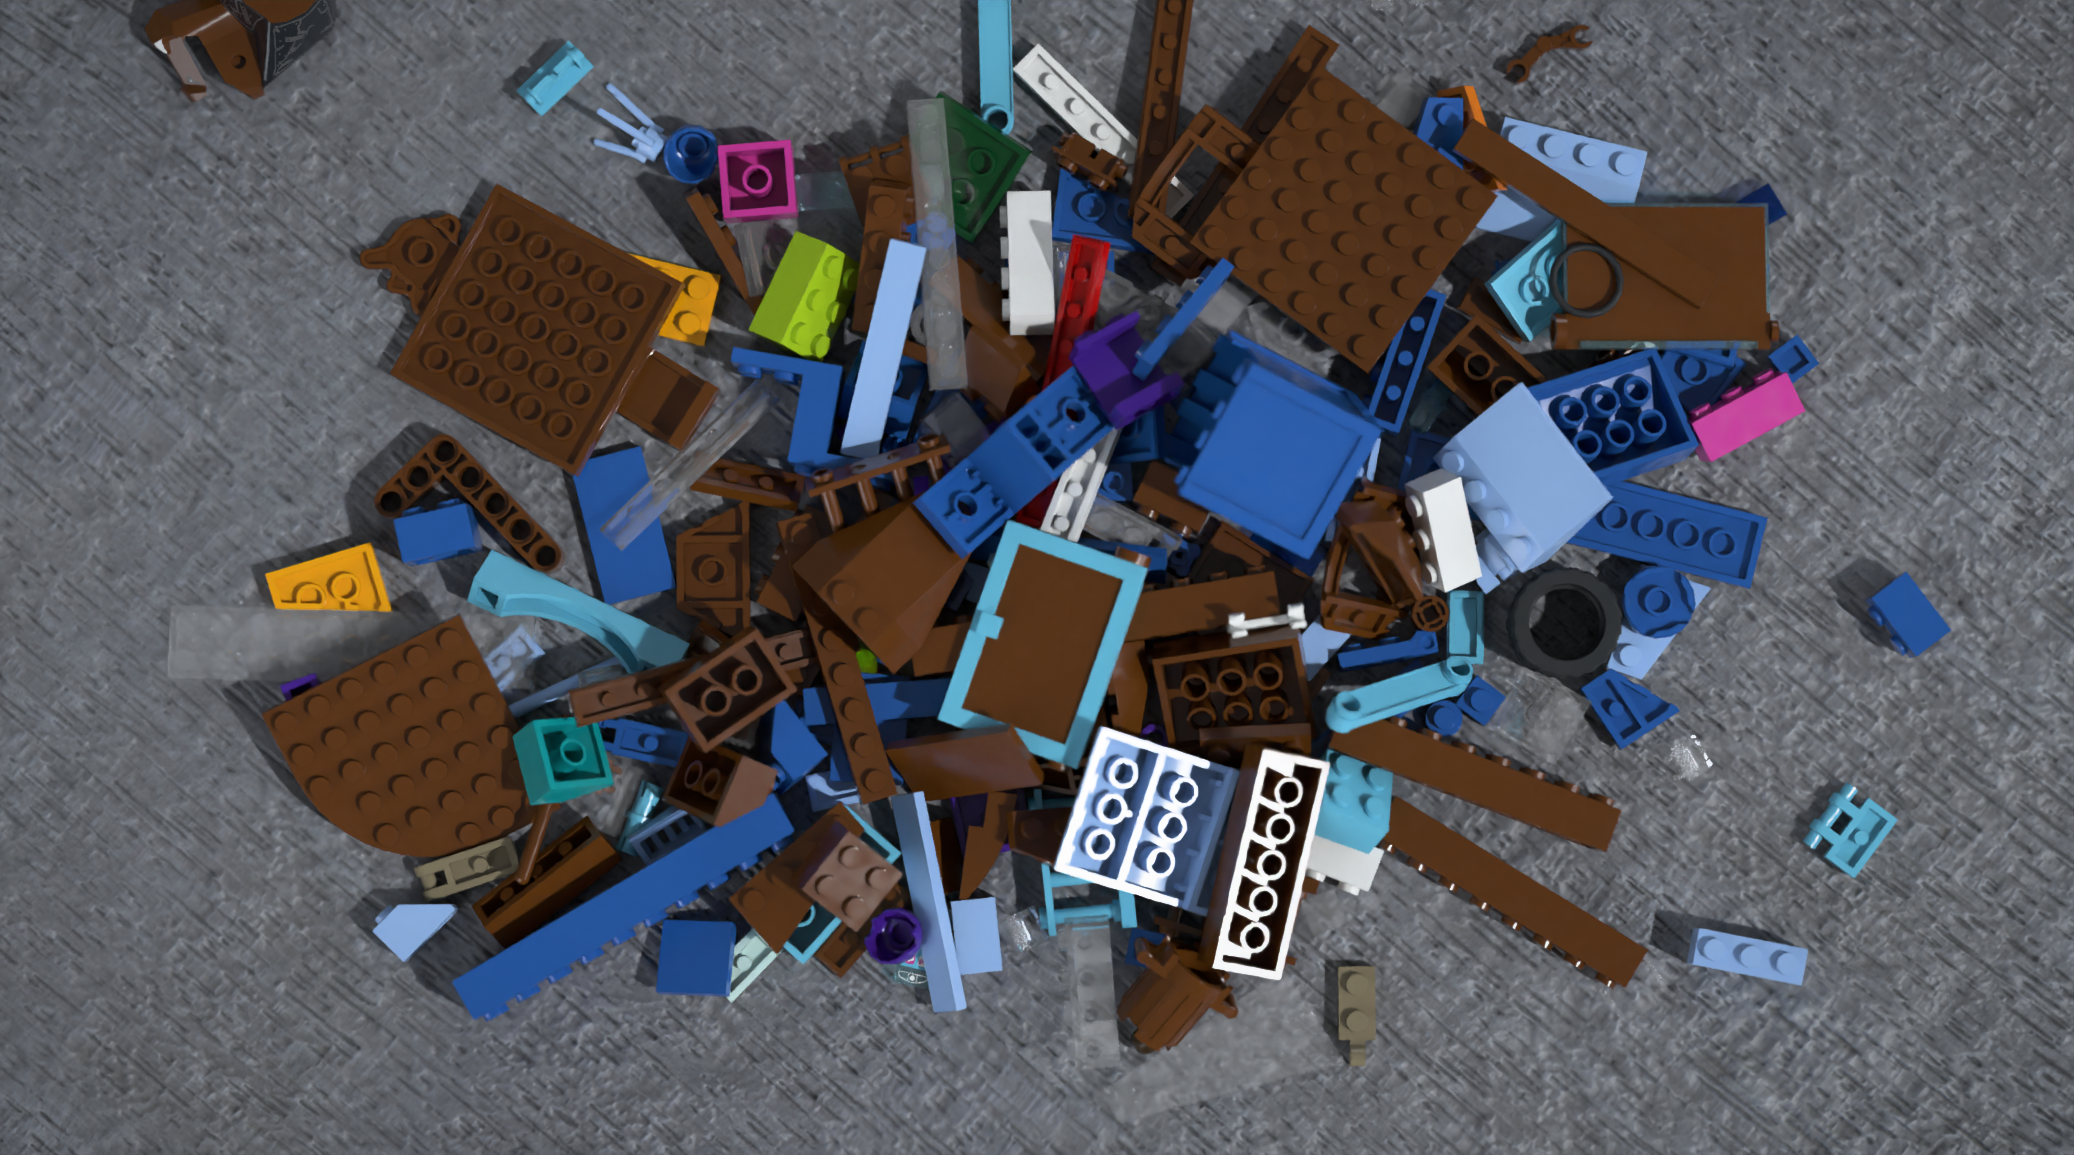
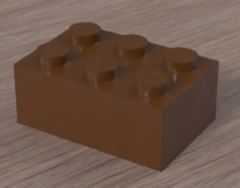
(727, 689)

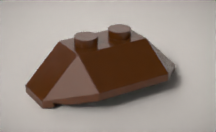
(1383, 549)

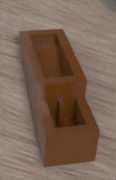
(986, 842)

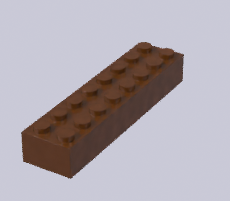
(1481, 780)

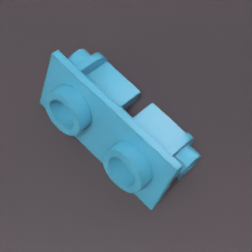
(555, 78)

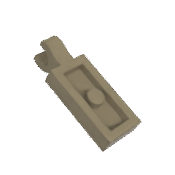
(1356, 1009)

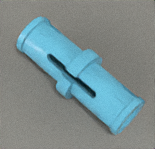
(640, 814)

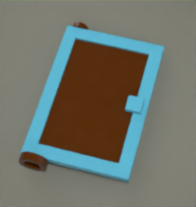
(1045, 641)

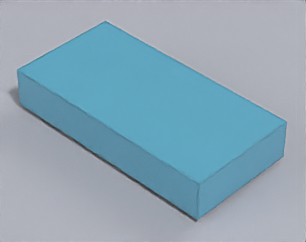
(1465, 625)

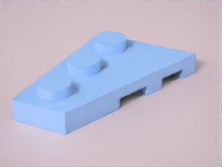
(1638, 653)

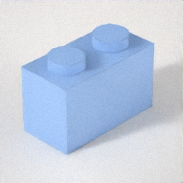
(976, 935)

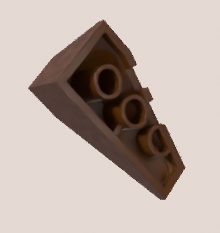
(1129, 687)

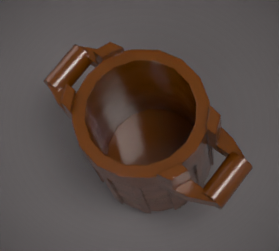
(1173, 992)

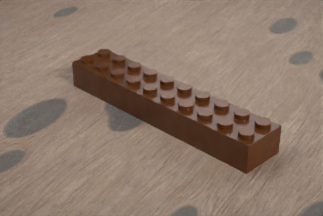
(1158, 614)

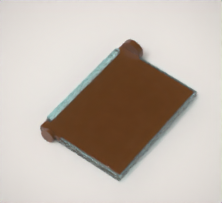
(1720, 237)

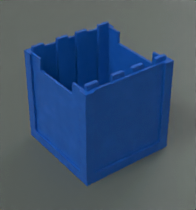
(1269, 443)

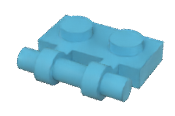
(1860, 835)

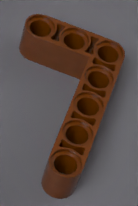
(477, 495)

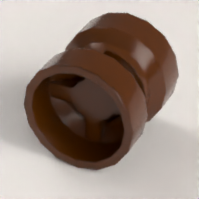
(1424, 616)

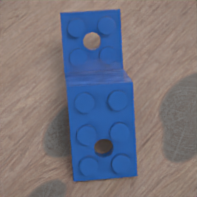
(815, 409)
(1015, 463)

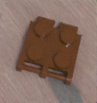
(890, 168)

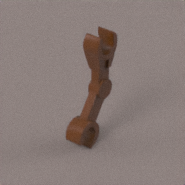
(1544, 45)

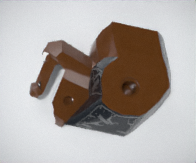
(244, 38)

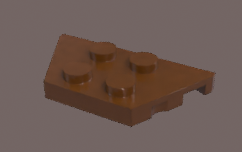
(716, 570)

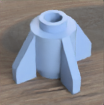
(1493, 562)

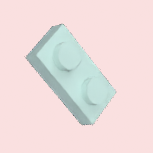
(749, 960)

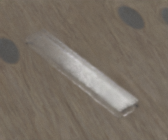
(689, 464)

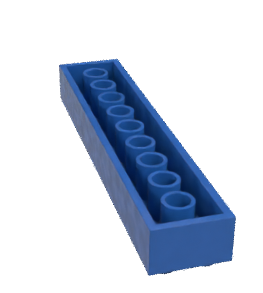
(622, 908)

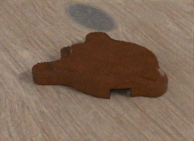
(417, 257)

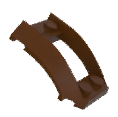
(1157, 229)
(1351, 612)

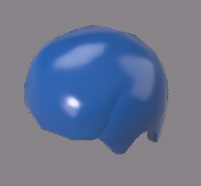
(691, 153)

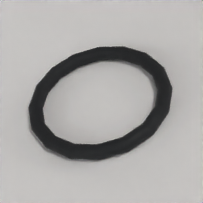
(1560, 300)

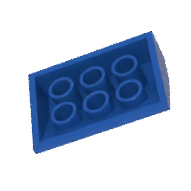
(1620, 416)

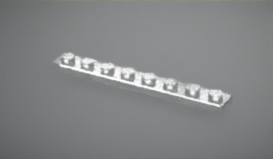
(937, 231)

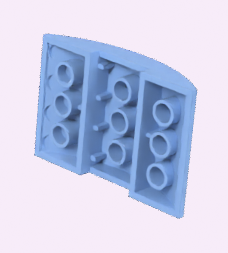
(1149, 821)

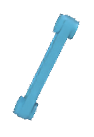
(996, 60)
(1399, 694)

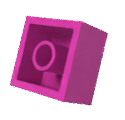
(758, 181)

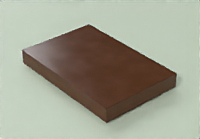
(1234, 551)

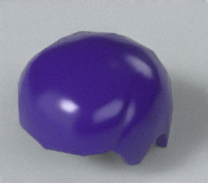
(894, 936)

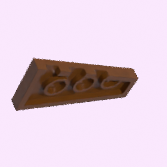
(771, 898)

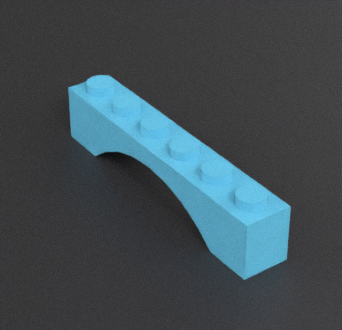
(515, 589)

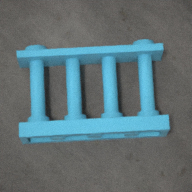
(1120, 909)

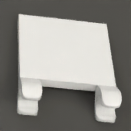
(1239, 627)

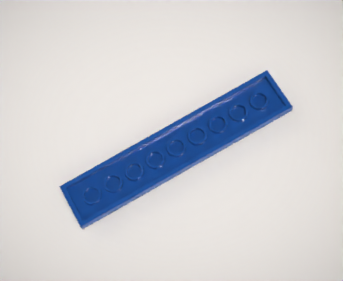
(1645, 525)

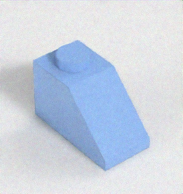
(411, 926)

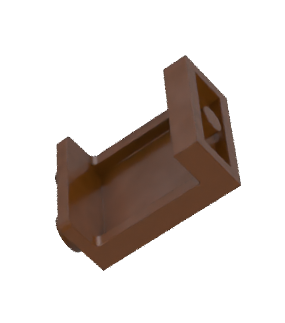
(667, 400)

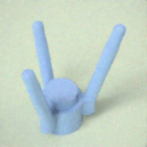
(648, 141)

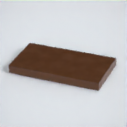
(966, 762)

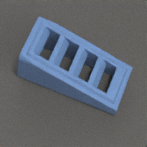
(663, 822)

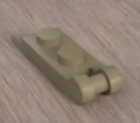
(469, 868)

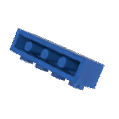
(1402, 365)

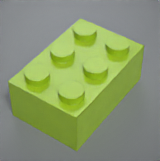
(807, 298)

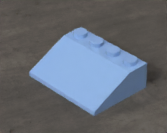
(1597, 166)
(1523, 478)

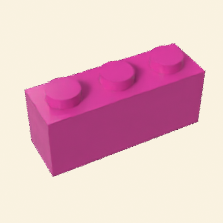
(1744, 414)

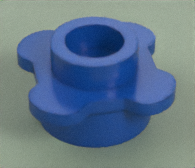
(1182, 565)

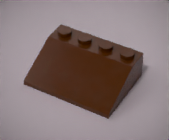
(1232, 682)

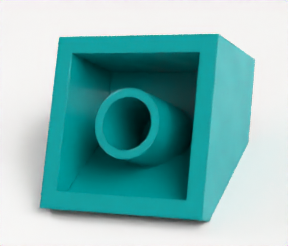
(561, 760)

